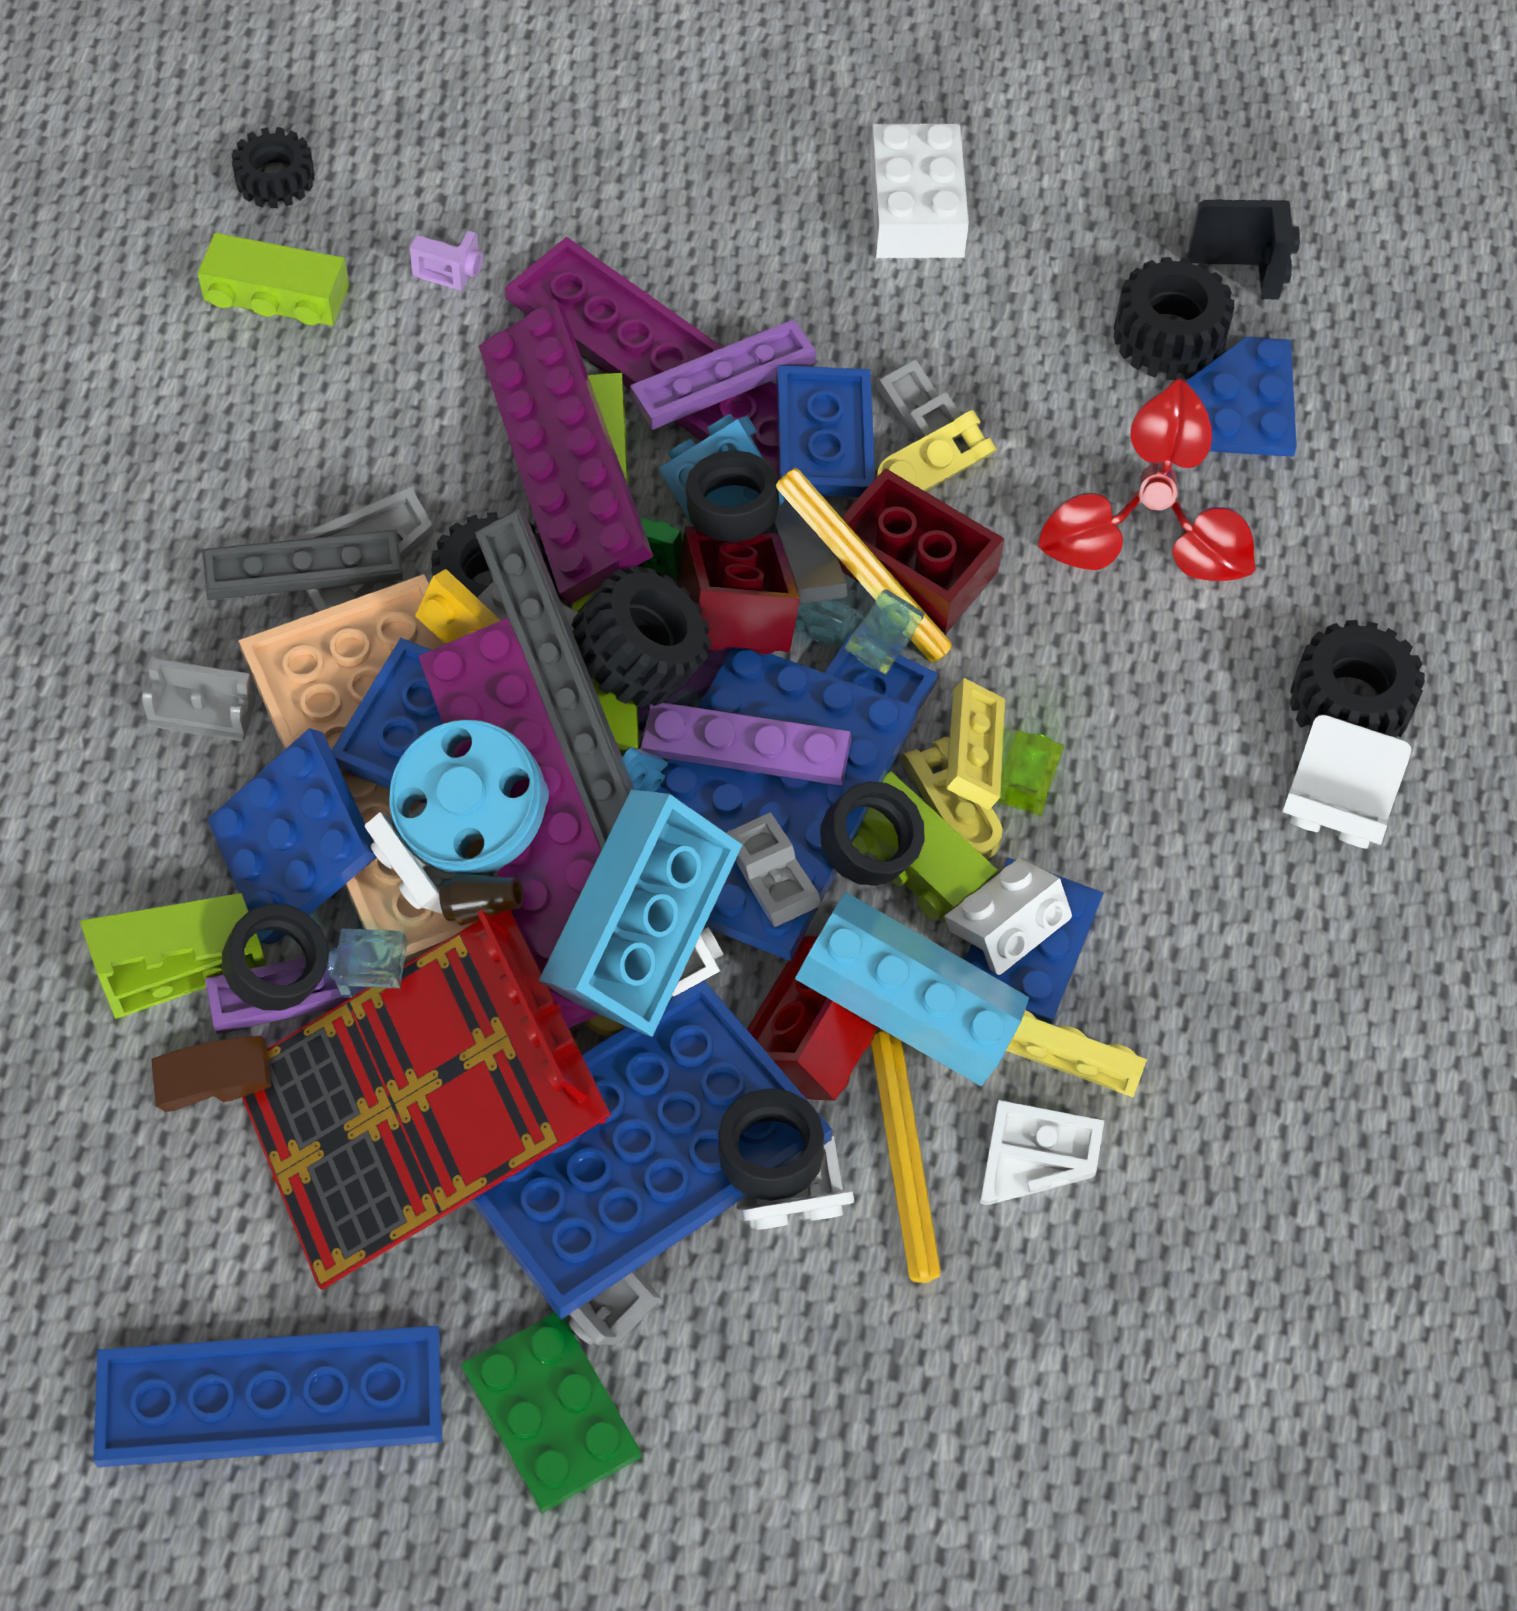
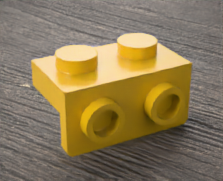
(452, 609)

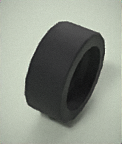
(730, 469)
(897, 809)
(287, 921)
(779, 1107)

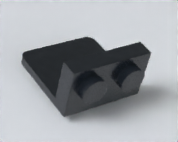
(1247, 235)

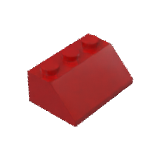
(809, 1033)

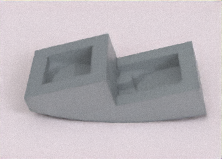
(916, 400)
(773, 871)

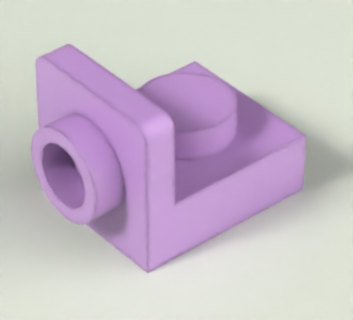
(446, 263)

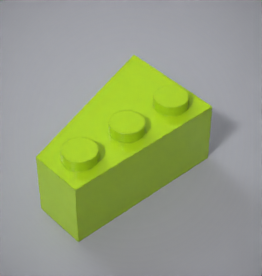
(164, 950)

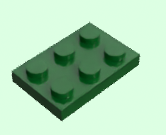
(551, 1411)

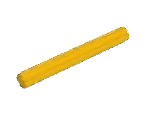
(856, 556)
(905, 1158)

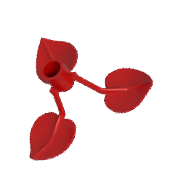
(1164, 430)

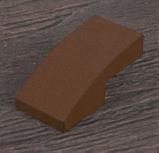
(211, 1069)

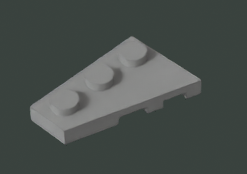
(396, 512)

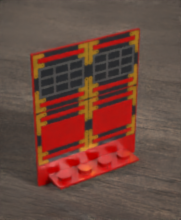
(420, 1097)

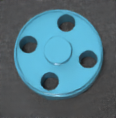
(467, 797)

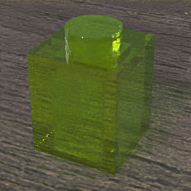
(1030, 772)

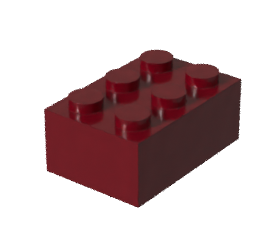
(925, 546)
(741, 590)

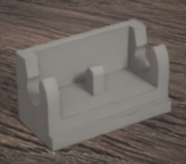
(199, 700)

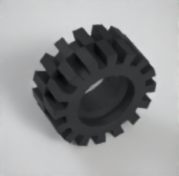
(269, 149)

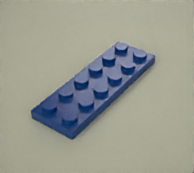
(268, 1396)

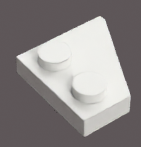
(1038, 1151)

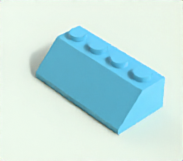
(641, 911)
(913, 989)

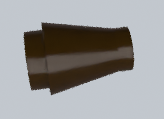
(469, 893)

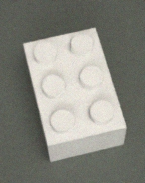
(918, 191)

